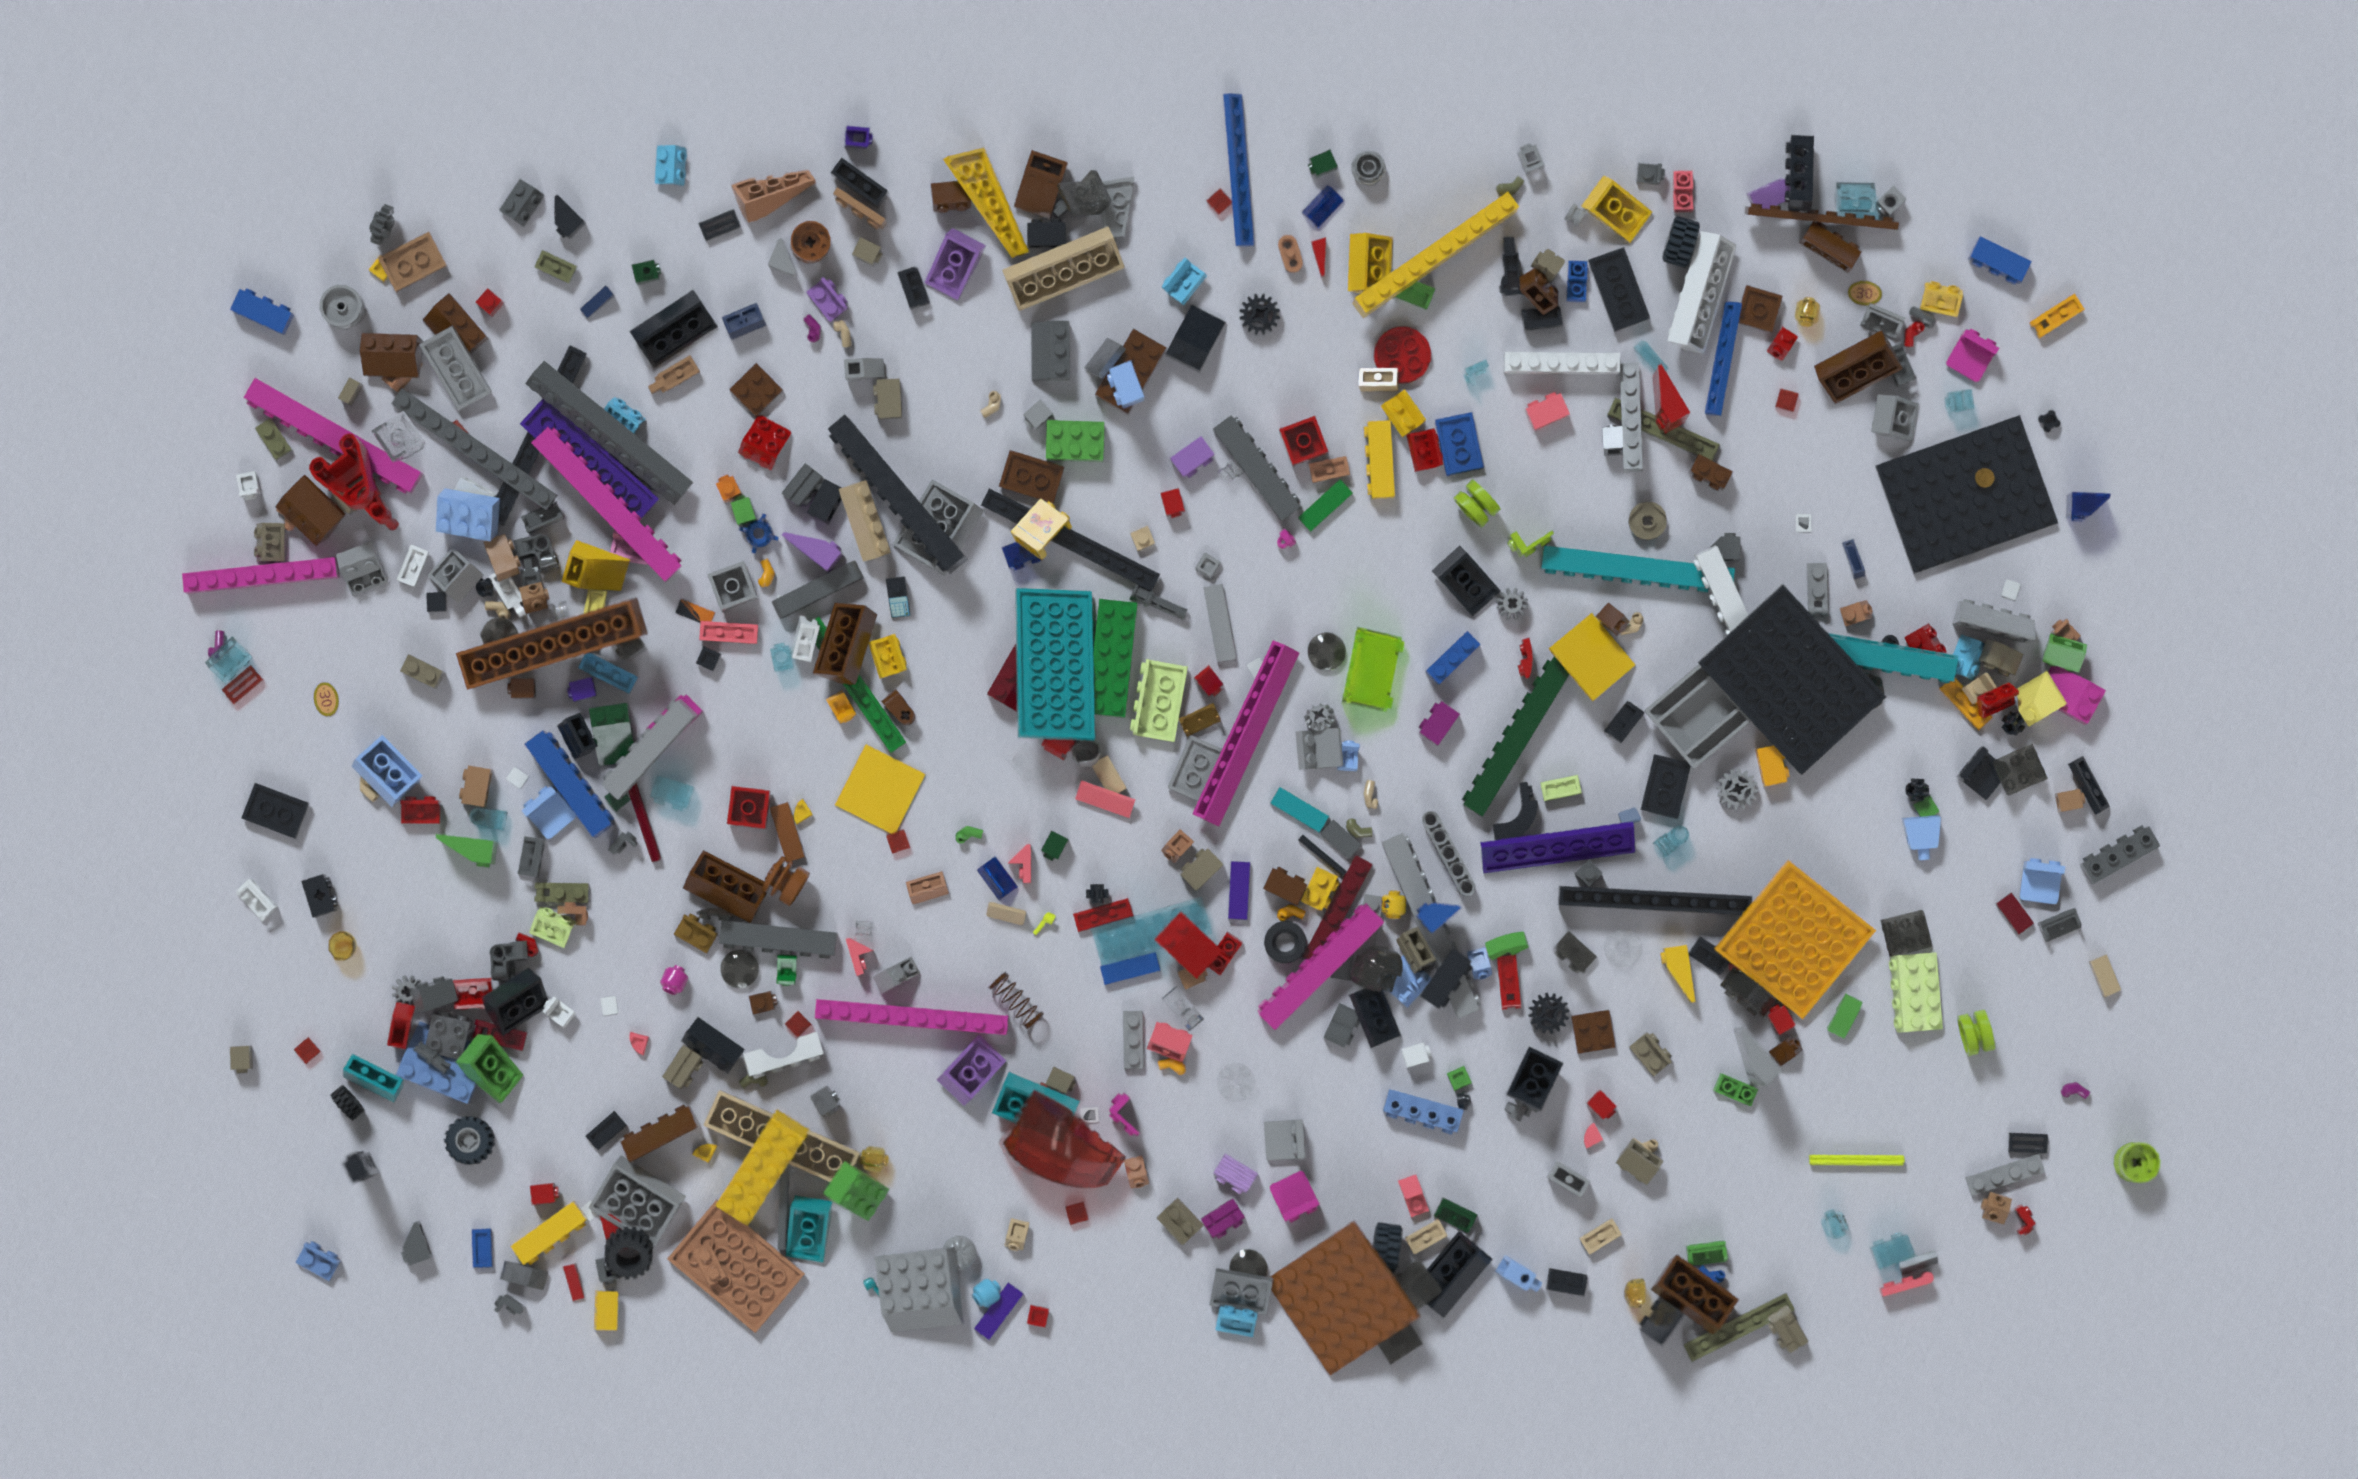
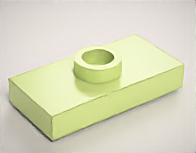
(1560, 788)

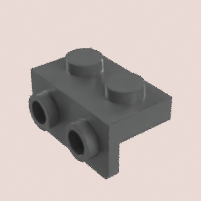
(521, 202)

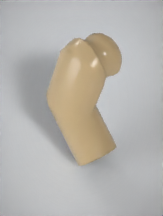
(845, 333)
(993, 405)
(1634, 624)
(1368, 794)
(1651, 1145)

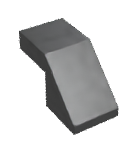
(524, 1275)

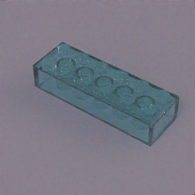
(1137, 933)

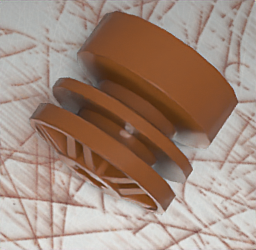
(817, 233)
(785, 881)

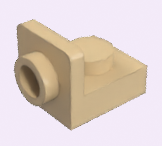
(1978, 687)
(1016, 1234)

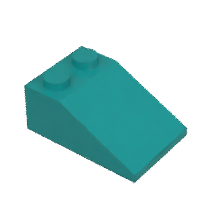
(808, 1228)

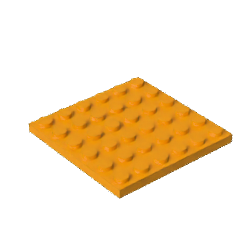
(1795, 939)

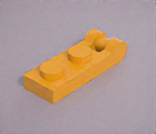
(2057, 315)

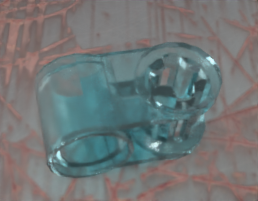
(492, 818)
(1670, 841)

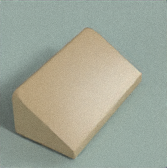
(1378, 379)
(1108, 775)
(1006, 913)
(2104, 975)

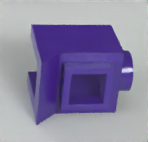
(849, 137)

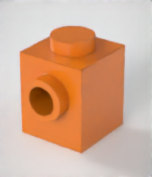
(728, 488)

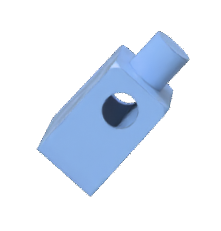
(1922, 834)
(1513, 1271)

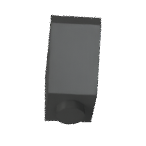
(1729, 546)
(416, 1246)

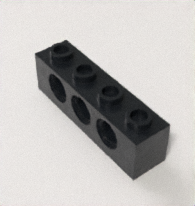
(1799, 146)
(360, 1166)

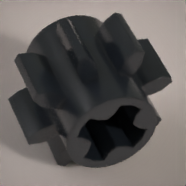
(2013, 723)
(1917, 789)
(1097, 893)

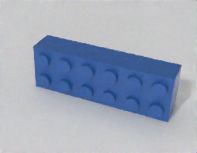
(569, 784)

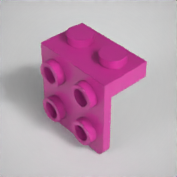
(1972, 355)
(1118, 1102)
(1294, 1196)

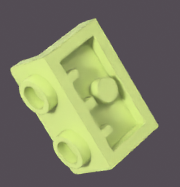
(552, 926)

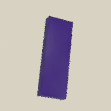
(1239, 890)
(998, 1311)

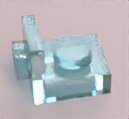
(1477, 369)

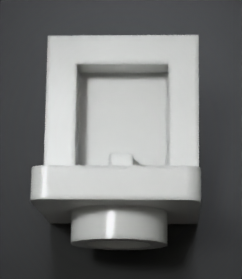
(248, 485)
(558, 1012)

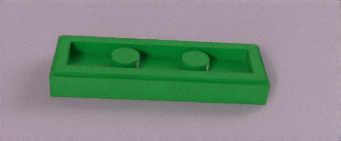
(1325, 505)

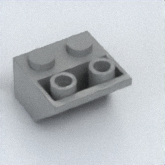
(361, 568)

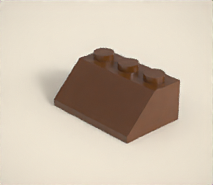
(1831, 246)
(449, 313)
(391, 355)
(310, 510)

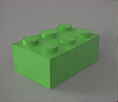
(1075, 441)
(856, 1191)

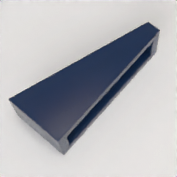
(597, 301)
(1854, 560)

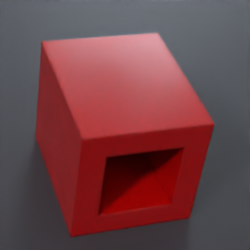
(489, 302)
(1172, 503)
(1780, 1019)
(1601, 1105)
(544, 1193)

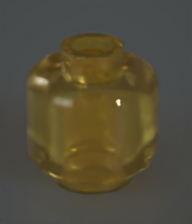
(1807, 312)
(874, 1158)

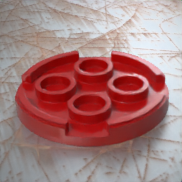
(1403, 349)

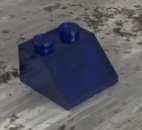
(2084, 504)

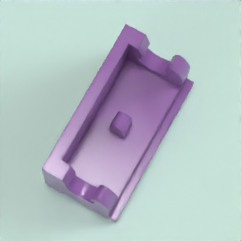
(1769, 194)

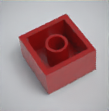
(1303, 441)
(748, 807)

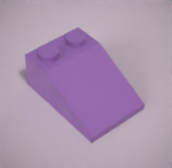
(954, 263)
(818, 550)
(971, 1070)

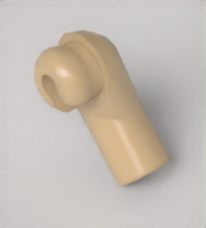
(499, 608)
(367, 790)

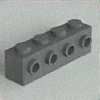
(2120, 854)

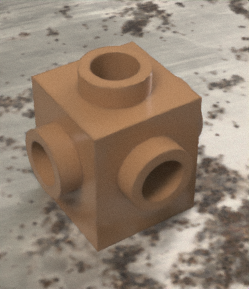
(534, 597)
(1996, 1208)

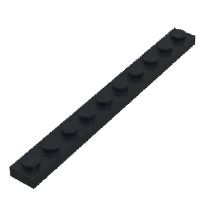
(528, 452)
(1077, 543)

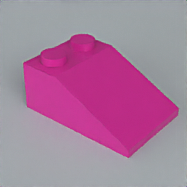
(2079, 693)

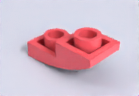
(1683, 191)

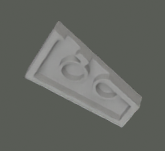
(1116, 213)

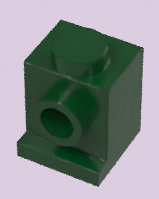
(640, 277)

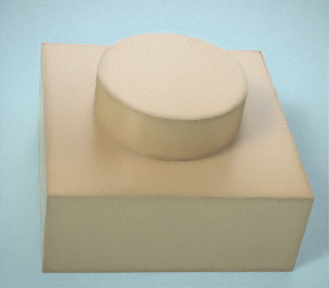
(1142, 538)

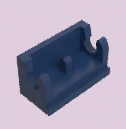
(744, 321)

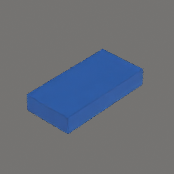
(482, 1248)

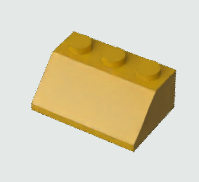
(1368, 260)

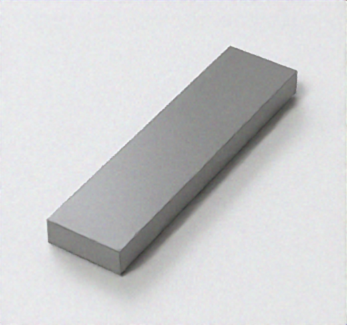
(1219, 623)

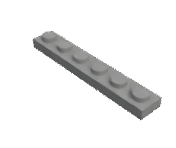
(1631, 417)

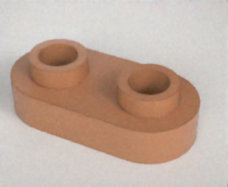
(1290, 254)

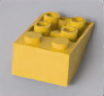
(594, 568)

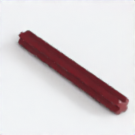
(644, 824)

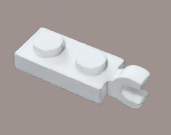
(509, 594)

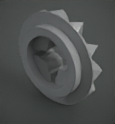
(1322, 722)

